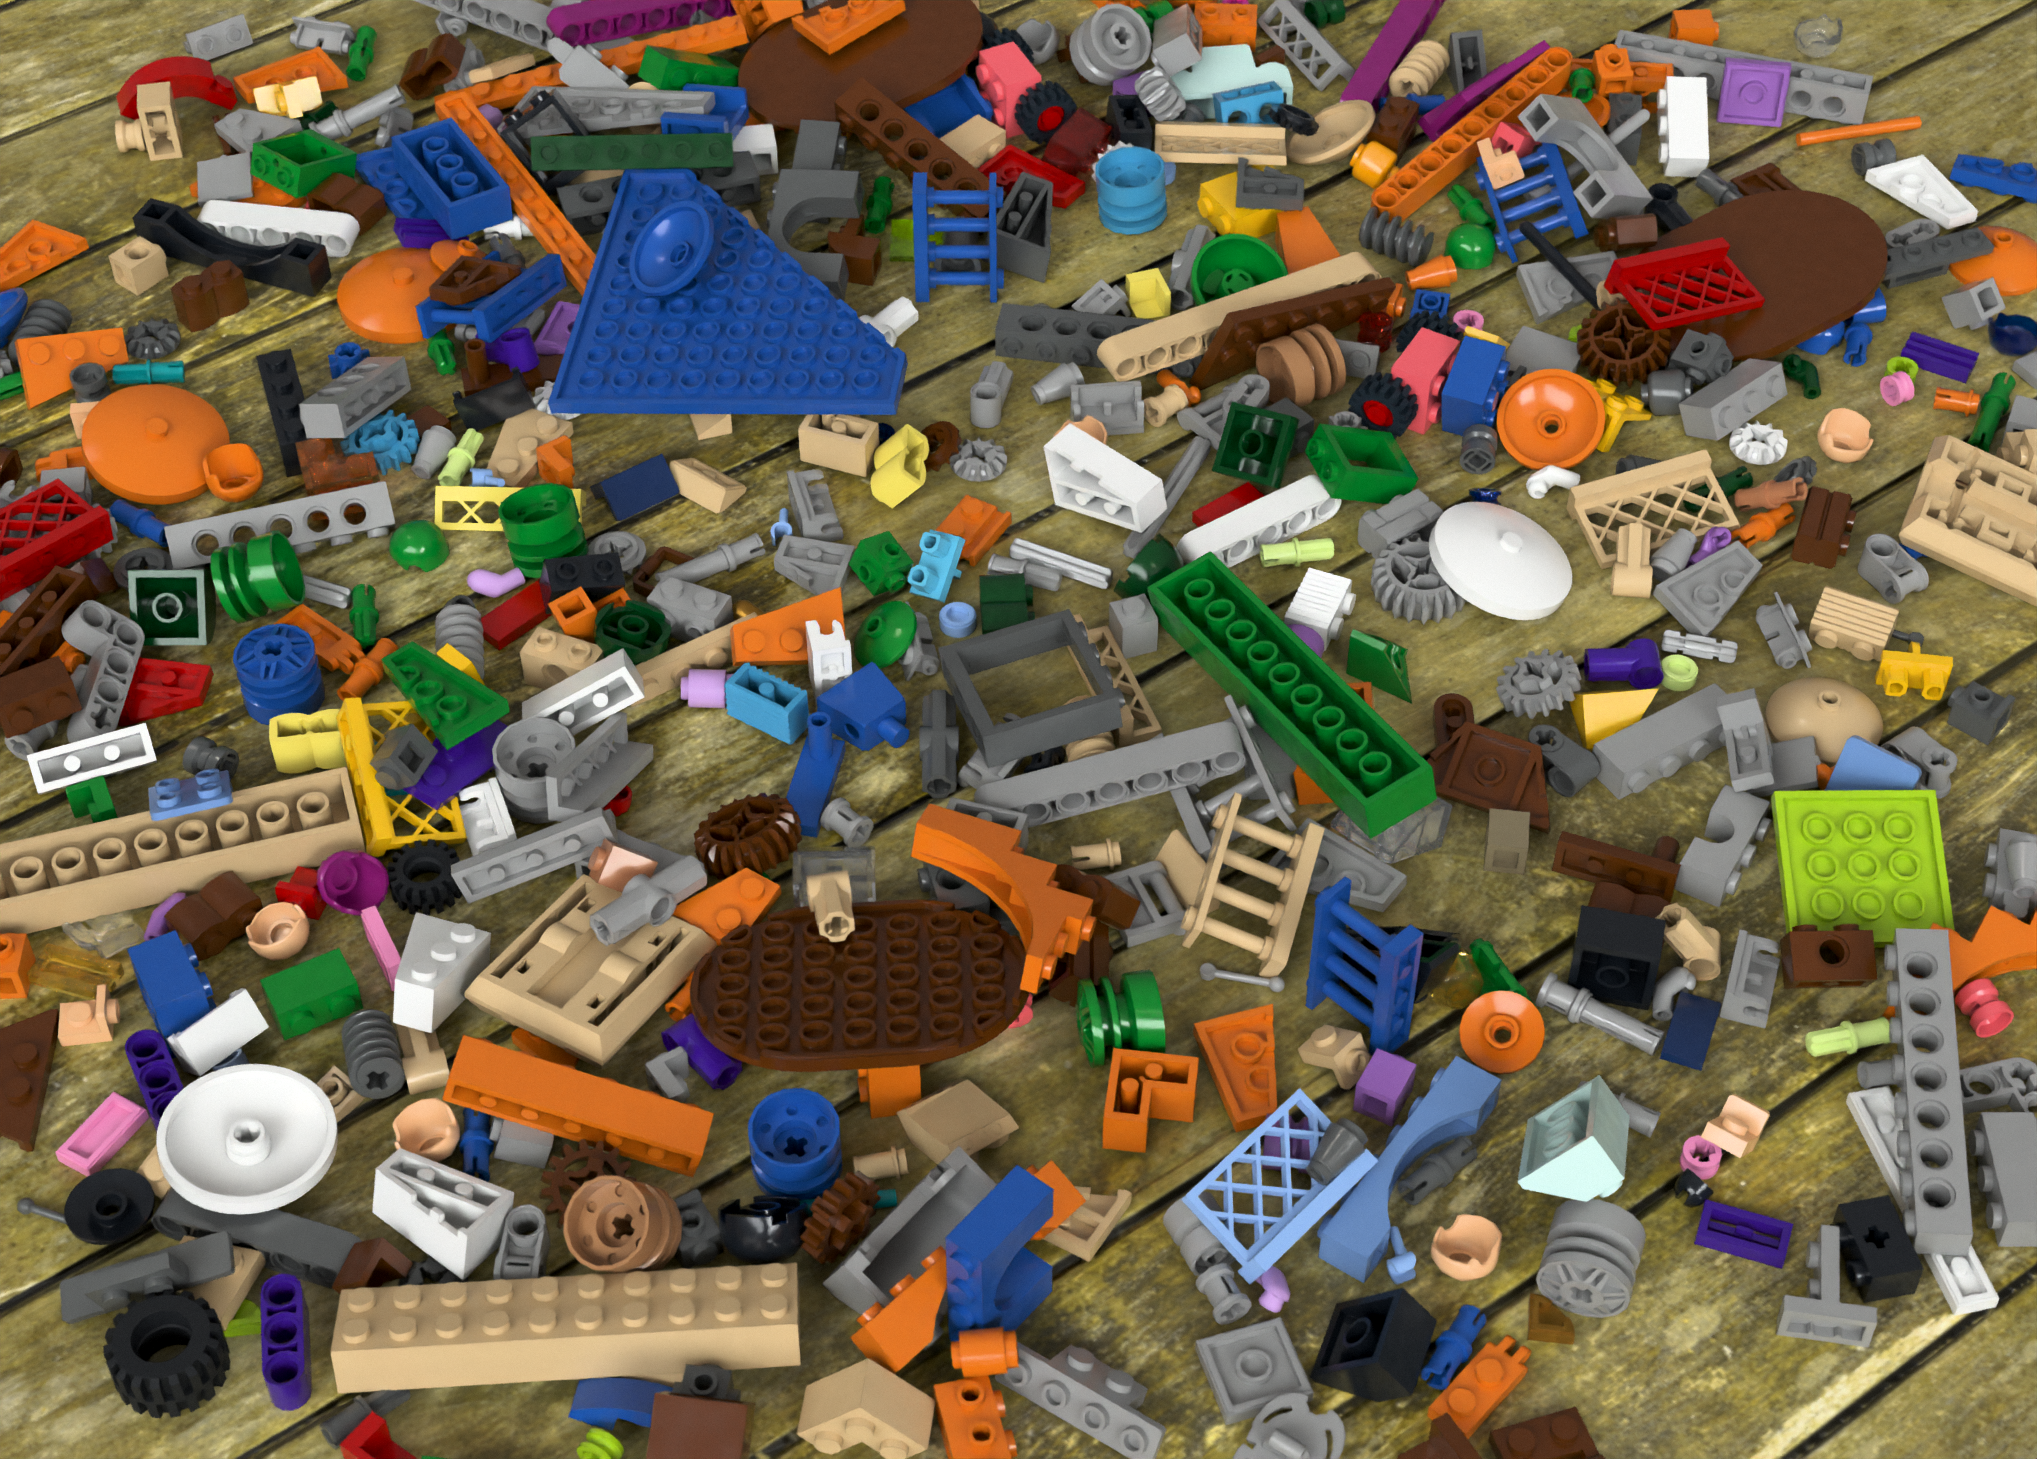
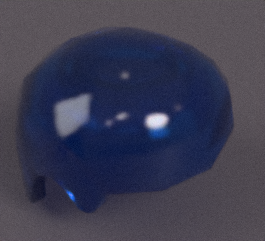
(2012, 334)

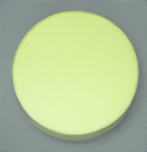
(1679, 672)

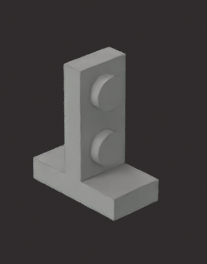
(1746, 740)
(1821, 1313)

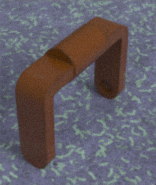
(652, 564)

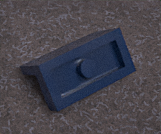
(637, 487)

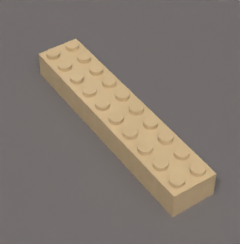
(145, 861)
(566, 1327)

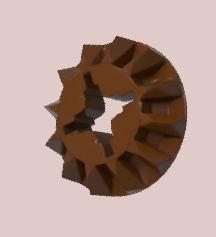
(948, 436)

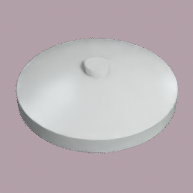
(1500, 561)
(247, 1139)

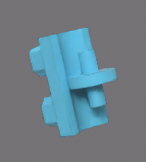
(936, 566)

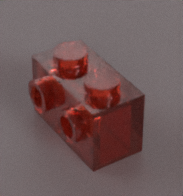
(1078, 143)

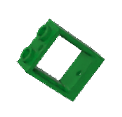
(299, 162)
(1380, 482)

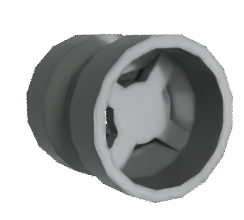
(1869, 156)
(89, 382)
(1478, 449)
(204, 754)

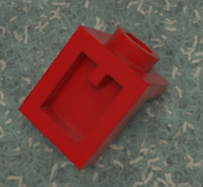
(302, 891)

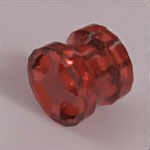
(1376, 329)

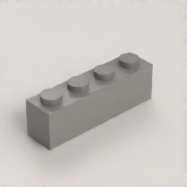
(1661, 743)

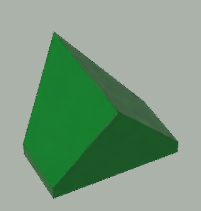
(1380, 663)

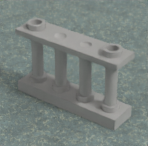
(1199, 813)

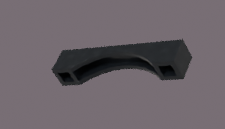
(292, 265)

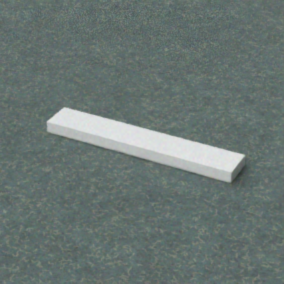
(1958, 1276)

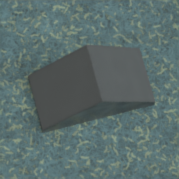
(1466, 59)

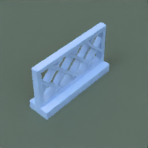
(1296, 1218)

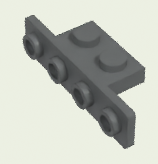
(1933, 256)
(162, 1270)

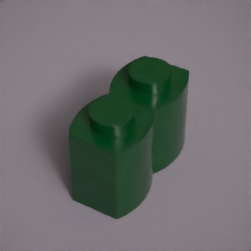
(1004, 601)

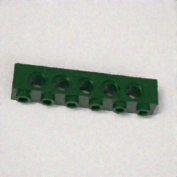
(632, 152)

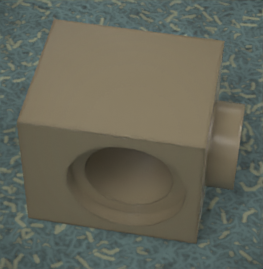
(1506, 841)

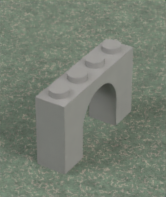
(1612, 184)

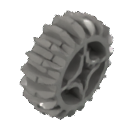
(1410, 584)

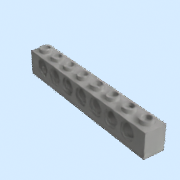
(1817, 81)
(1931, 1228)

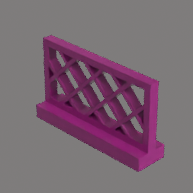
(1457, 107)

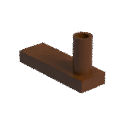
(482, 376)
(1612, 864)

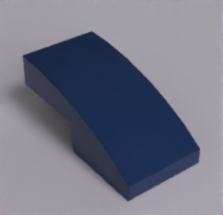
(1690, 1031)

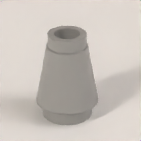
(1057, 383)
(433, 451)
(1673, 555)
(2022, 865)

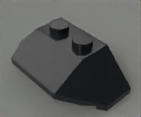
(1436, 958)

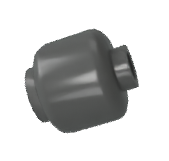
(1666, 391)

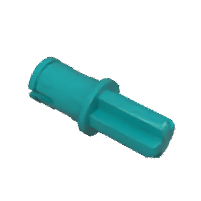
(149, 373)

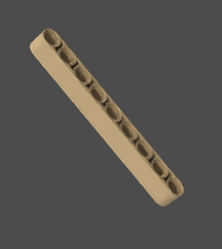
(1192, 330)

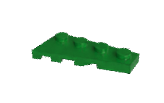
(443, 695)

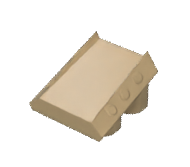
(954, 1118)

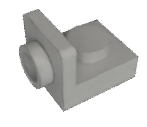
(1103, 300)
(667, 1074)

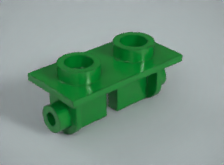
(1493, 970)

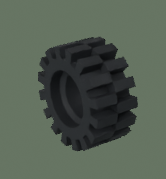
(419, 861)

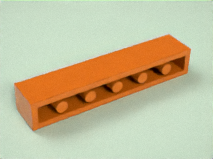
(578, 1105)

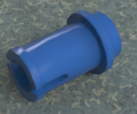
(1857, 339)

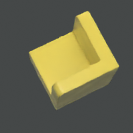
(1148, 295)

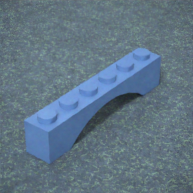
(1454, 1107)

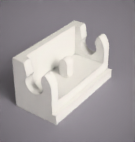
(827, 657)
(487, 819)
(218, 1033)

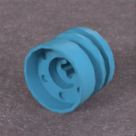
(1131, 190)

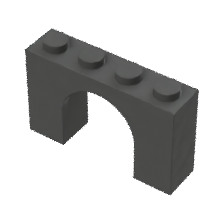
(811, 195)

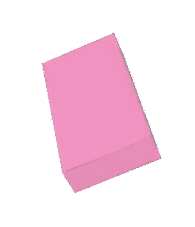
(381, 944)
(102, 1134)

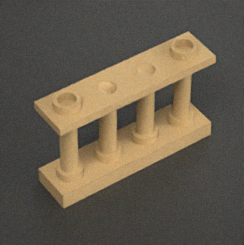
(1291, 881)

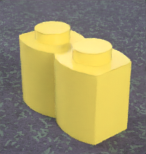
(899, 466)
(306, 741)

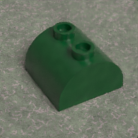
(1255, 445)
(173, 605)

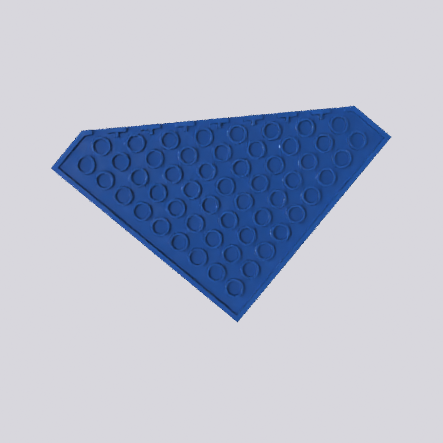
(731, 341)

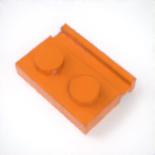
(977, 524)

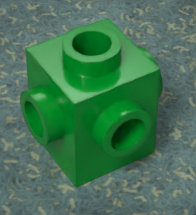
(881, 563)

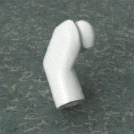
(1549, 476)

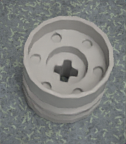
(523, 759)
(1591, 1258)

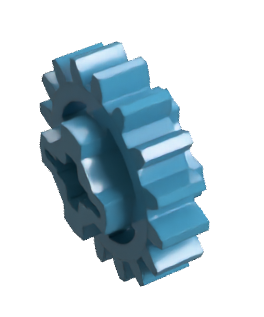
(383, 438)

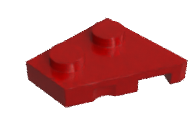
(164, 689)

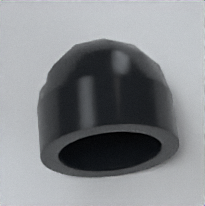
(1694, 1186)

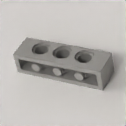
(355, 397)

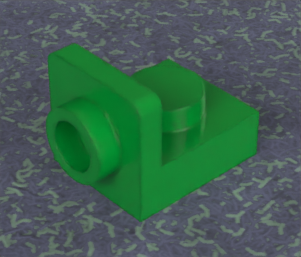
(91, 798)

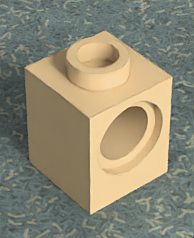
(138, 265)

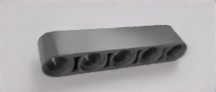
(285, 1240)

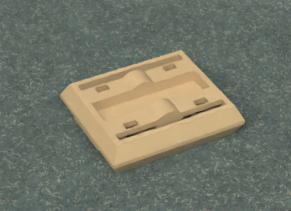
(1979, 526)
(564, 978)

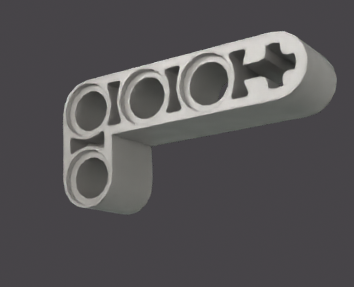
(114, 651)

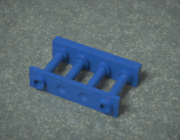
(1560, 195)
(927, 251)
(504, 307)
(1394, 972)

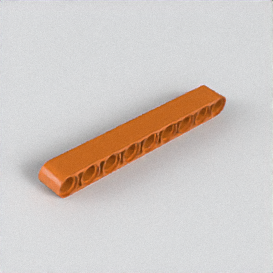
(1458, 146)

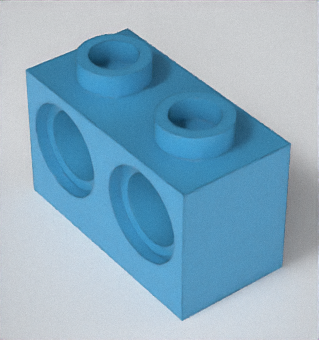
(1248, 101)

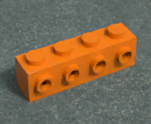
(971, 1420)

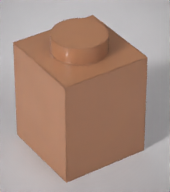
(617, 864)

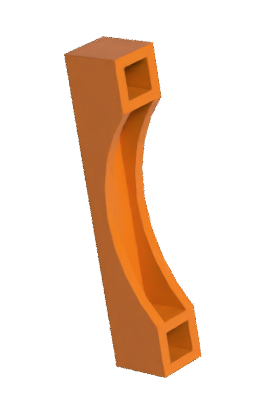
(907, 1322)

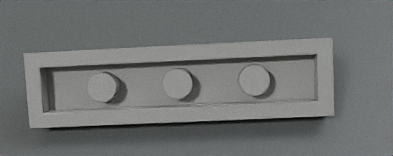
(1313, 37)
(595, 770)
(534, 854)

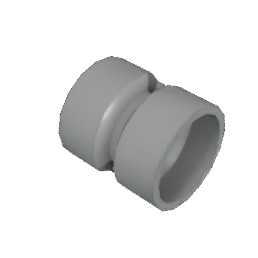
(1195, 1240)

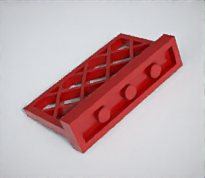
(1676, 266)
(60, 547)

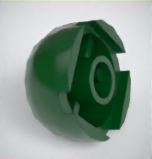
(1149, 566)
(635, 628)

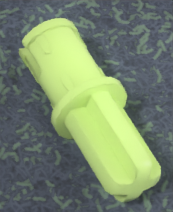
(461, 458)
(1296, 552)
(1848, 1037)

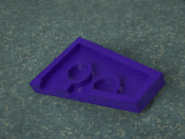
(457, 767)

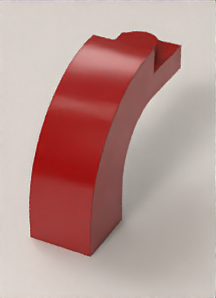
(187, 78)

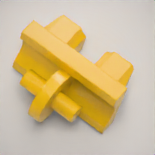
(1914, 670)

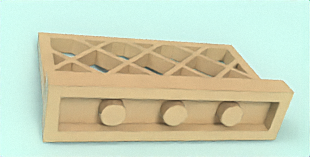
(1220, 142)
(1638, 485)

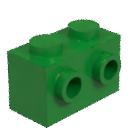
(311, 994)

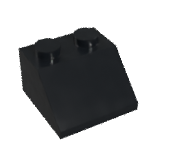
(1375, 1346)

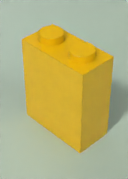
(1218, 205)

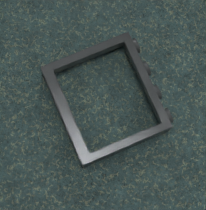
(1045, 729)

